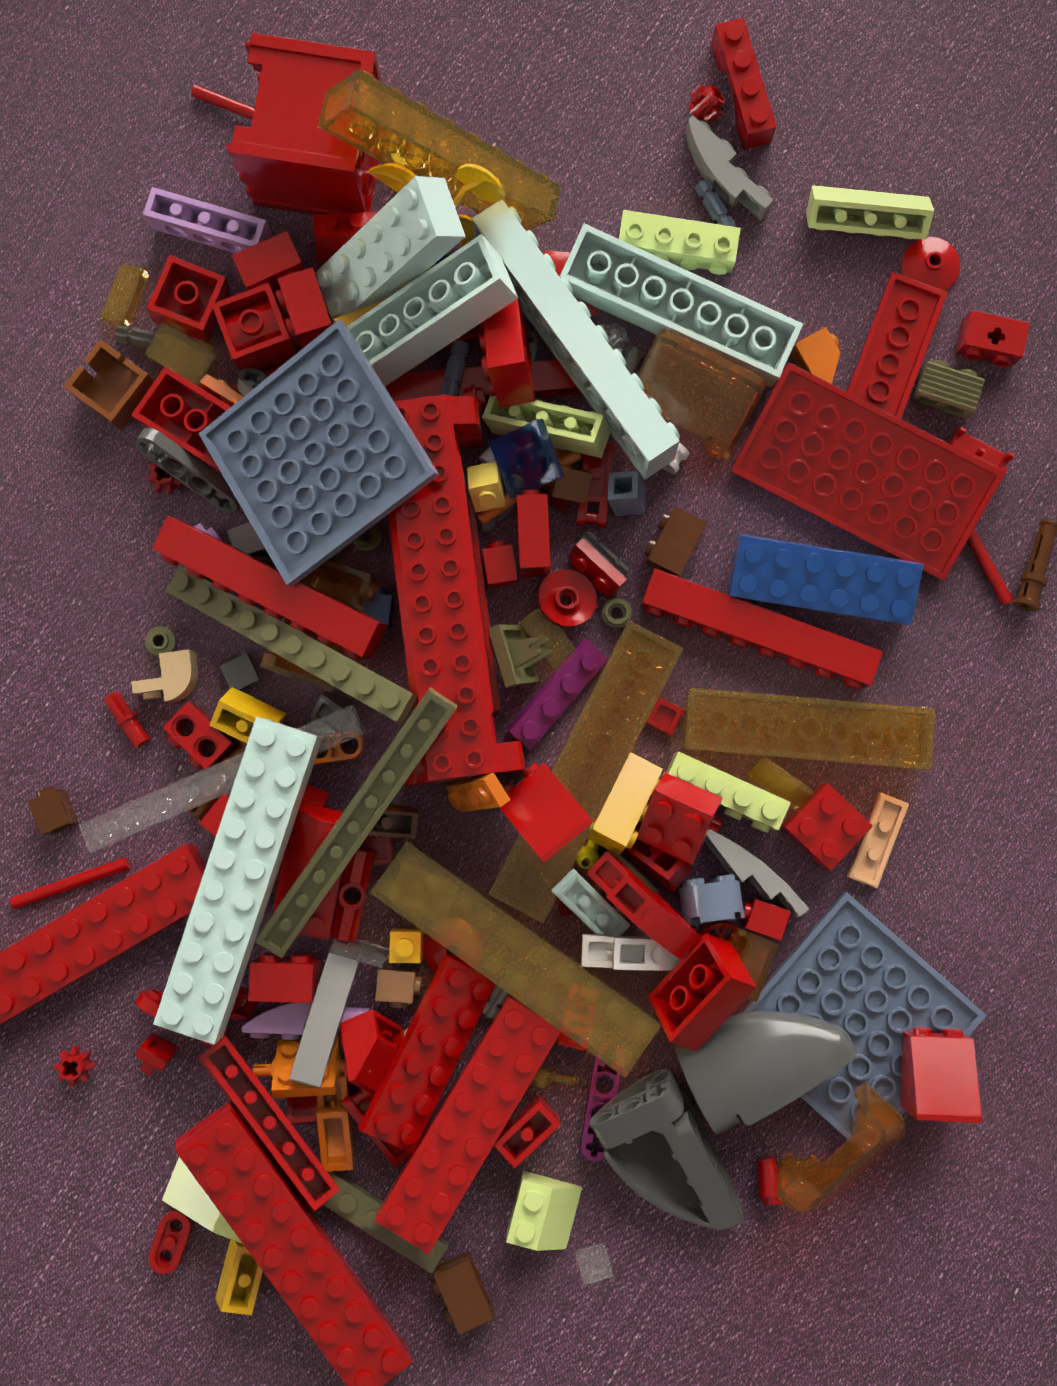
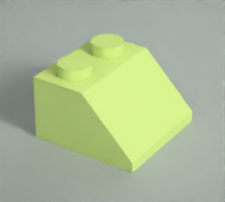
(542, 1213)

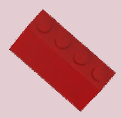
(307, 834)

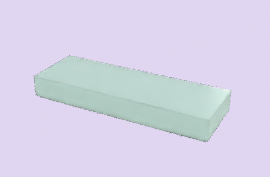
(589, 905)

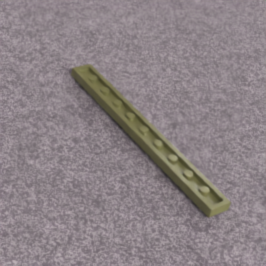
(294, 646)
(356, 822)

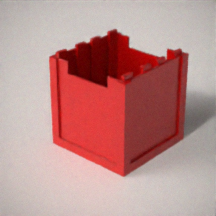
(284, 151)

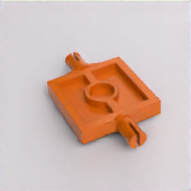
(282, 1067)

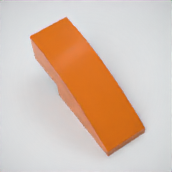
(335, 1129)

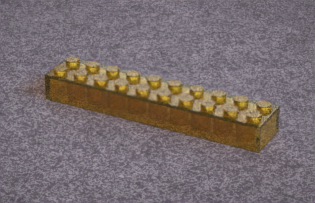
(592, 760)
(516, 958)

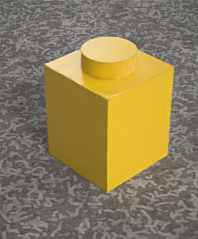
(406, 945)

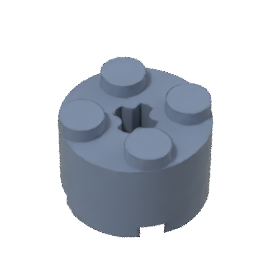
(711, 901)

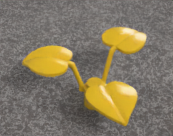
(474, 177)

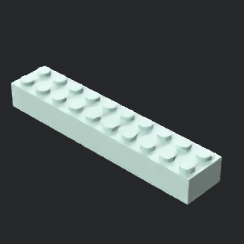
(579, 344)
(237, 881)

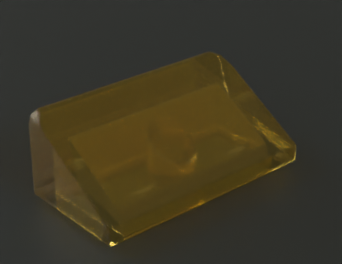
(124, 295)
(779, 782)

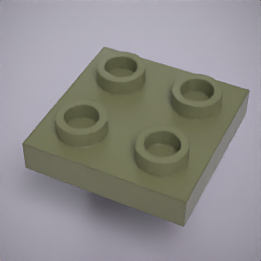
(517, 654)

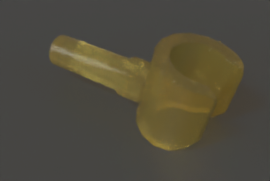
(544, 1077)

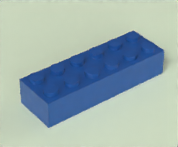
(825, 579)

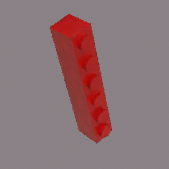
(269, 1123)

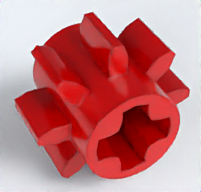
(706, 103)
(163, 483)
(65, 1066)

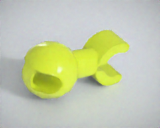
(588, 853)

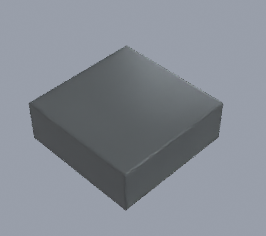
(240, 672)

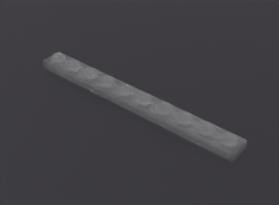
(201, 787)

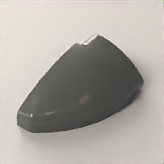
(762, 1064)
(666, 1152)

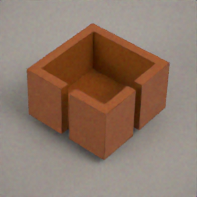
(114, 389)

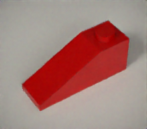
(657, 864)

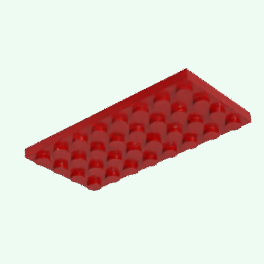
(867, 471)

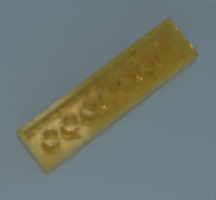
(411, 135)
(808, 729)

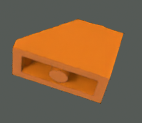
(818, 354)

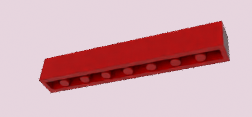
(264, 585)
(761, 629)

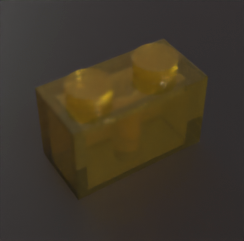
(181, 354)

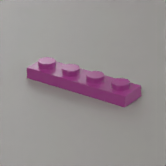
(557, 694)

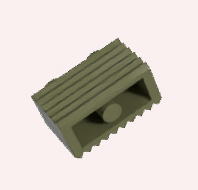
(948, 389)

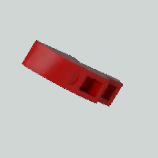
(642, 906)

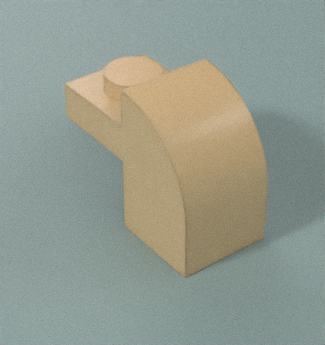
(177, 678)

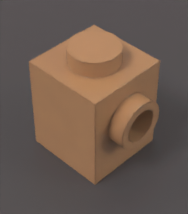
(397, 986)

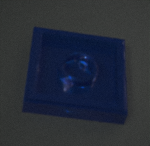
(526, 458)

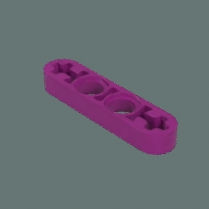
(594, 1100)

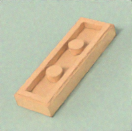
(878, 841)

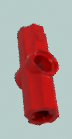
(349, 912)

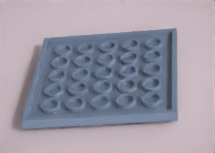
(317, 453)
(874, 989)

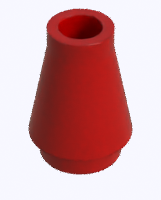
(768, 1181)

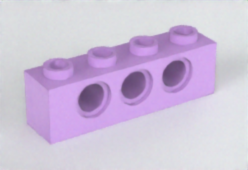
(203, 222)

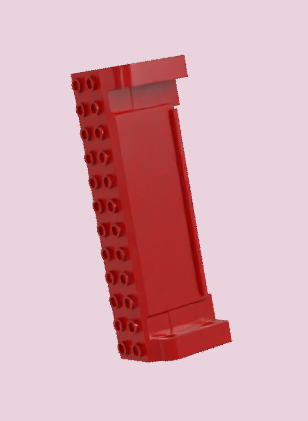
(446, 598)

